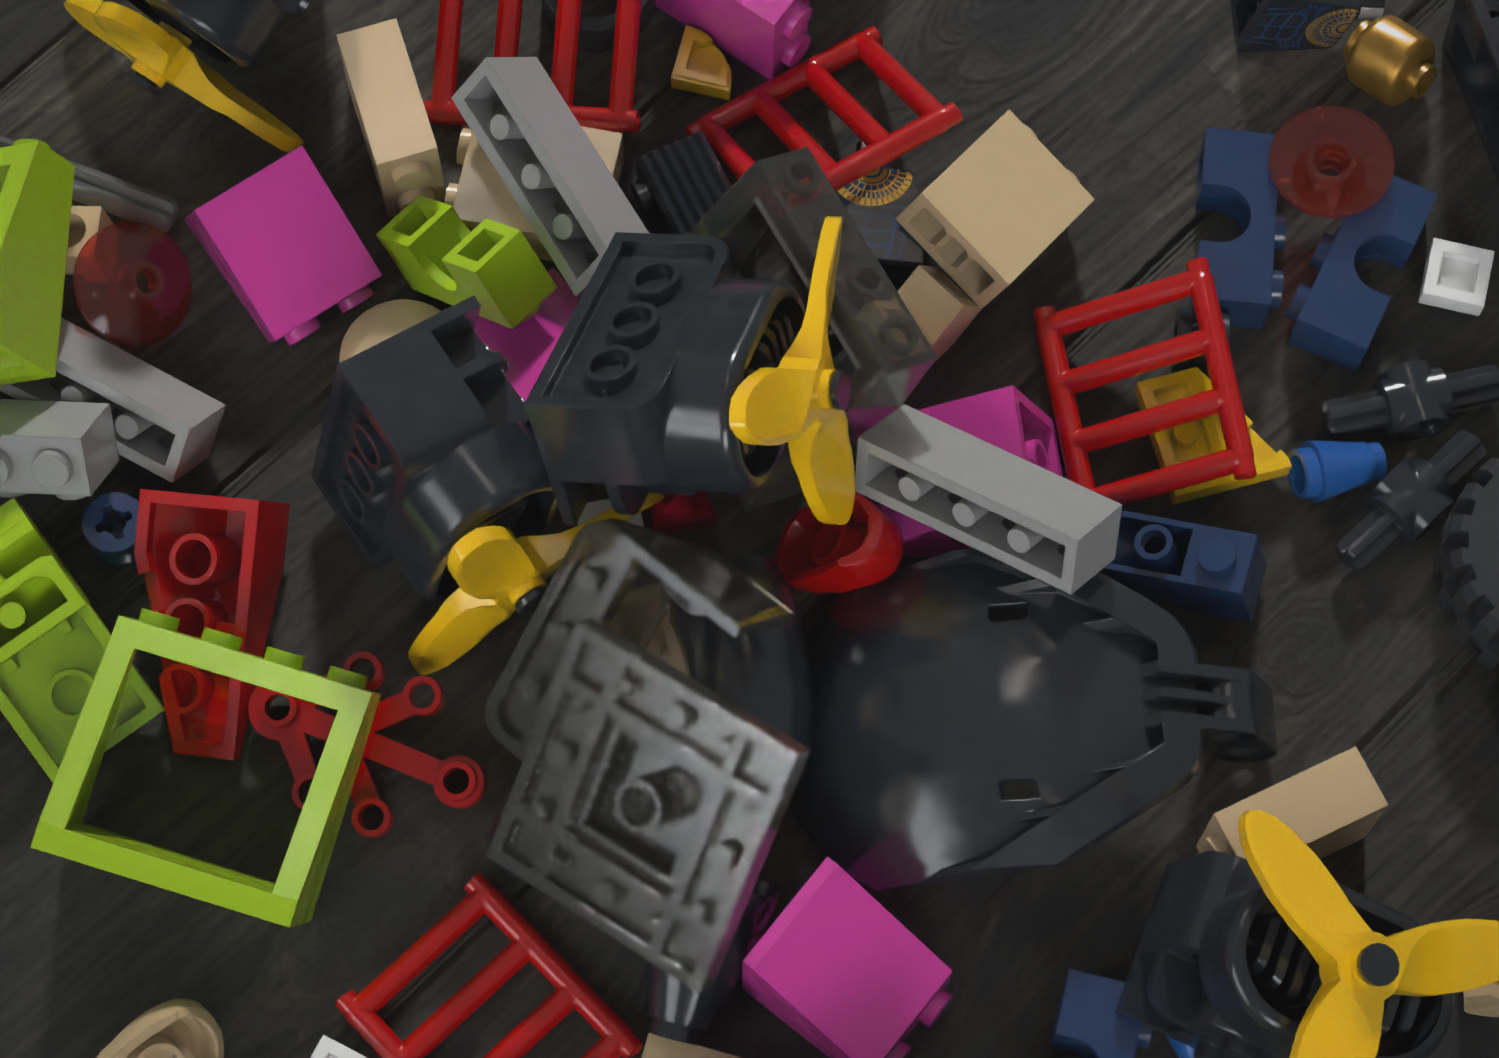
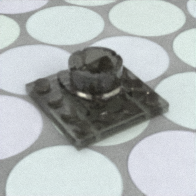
(647, 803)

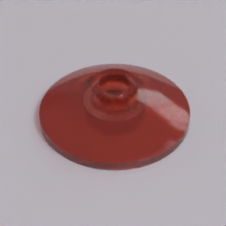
(1334, 140)
(108, 289)

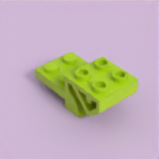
(52, 647)

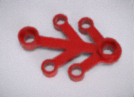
(305, 719)

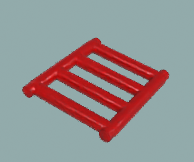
(816, 75)
(616, 118)
(1221, 399)
(525, 946)

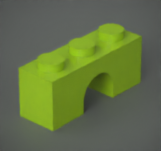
(454, 263)

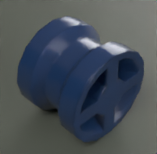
(117, 546)

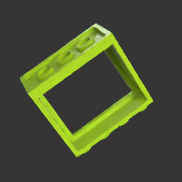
(33, 257)
(301, 876)

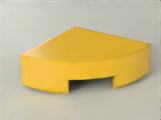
(701, 66)

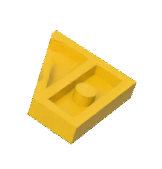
(1201, 436)

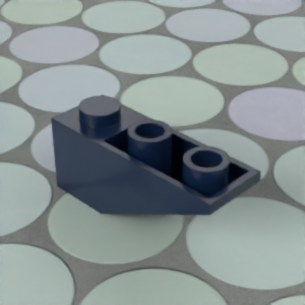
(1189, 565)

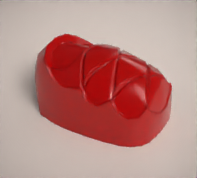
(839, 557)

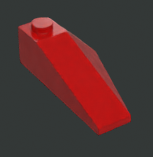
(218, 569)

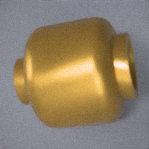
(1390, 60)

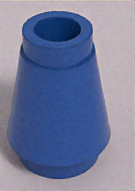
(1334, 467)

